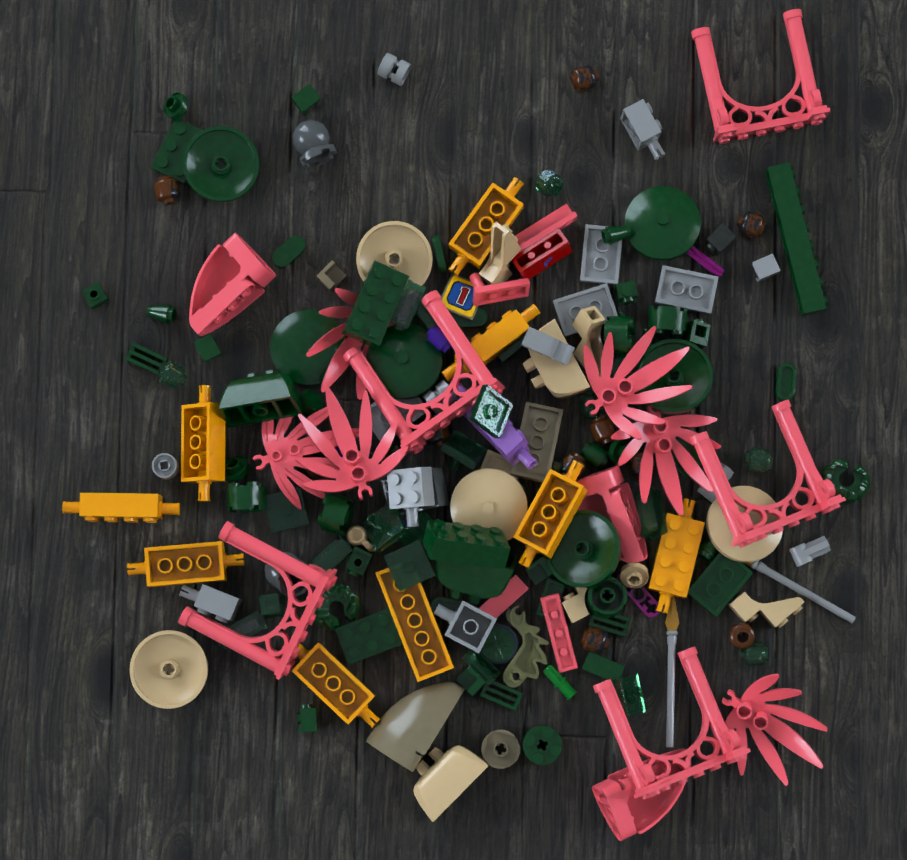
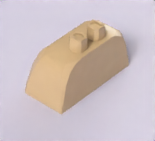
(559, 378)
(446, 778)

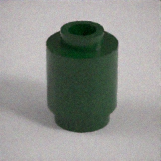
(595, 455)

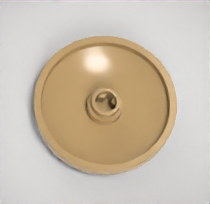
(397, 247)
(489, 500)
(721, 535)
(168, 669)

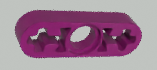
(643, 608)

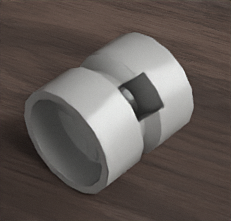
(388, 66)
(439, 388)
(165, 466)

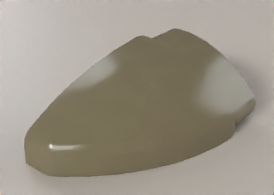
(414, 723)

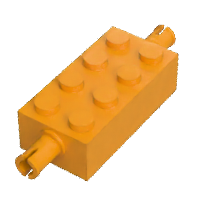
(474, 236)
(497, 338)
(202, 443)
(121, 506)
(550, 513)
(676, 556)
(185, 564)
(334, 684)

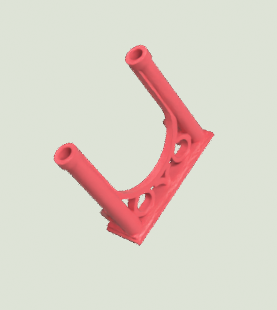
(723, 124)
(427, 428)
(740, 524)
(282, 660)
(642, 774)

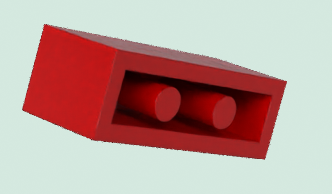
(542, 254)

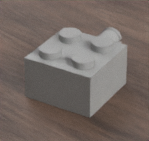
(643, 127)
(410, 490)
(213, 601)
(467, 625)

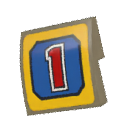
(458, 297)

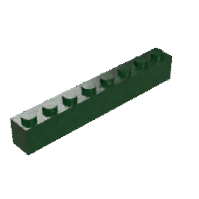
(795, 239)

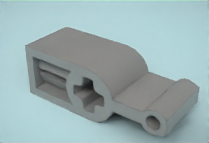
(547, 346)

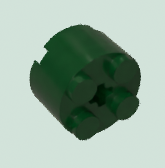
(668, 319)
(622, 331)
(246, 498)
(336, 514)
(616, 593)
(553, 745)

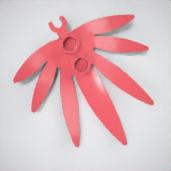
(338, 363)
(618, 392)
(660, 441)
(283, 451)
(355, 465)
(755, 714)

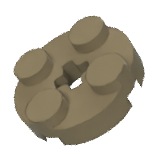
(506, 758)

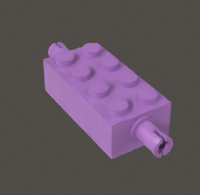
(511, 444)

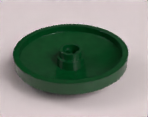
(220, 164)
(663, 223)
(293, 340)
(406, 362)
(691, 370)
(587, 551)

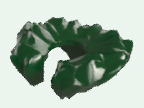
(856, 490)
(346, 597)

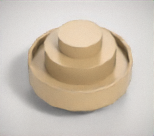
(634, 575)

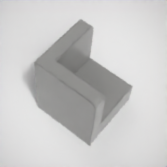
(766, 267)

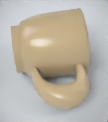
(358, 536)

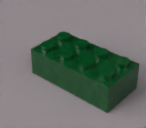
(375, 304)
(466, 544)

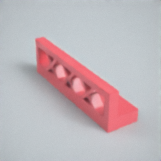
(558, 219)

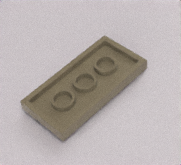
(541, 429)

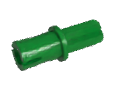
(559, 681)

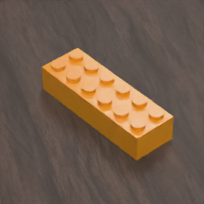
(416, 627)

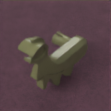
(524, 661)

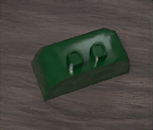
(259, 399)
(474, 579)

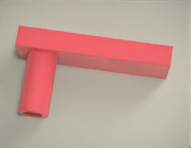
(497, 292)

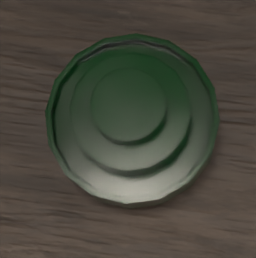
(175, 106)
(616, 450)
(236, 468)

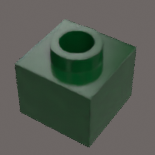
(99, 300)

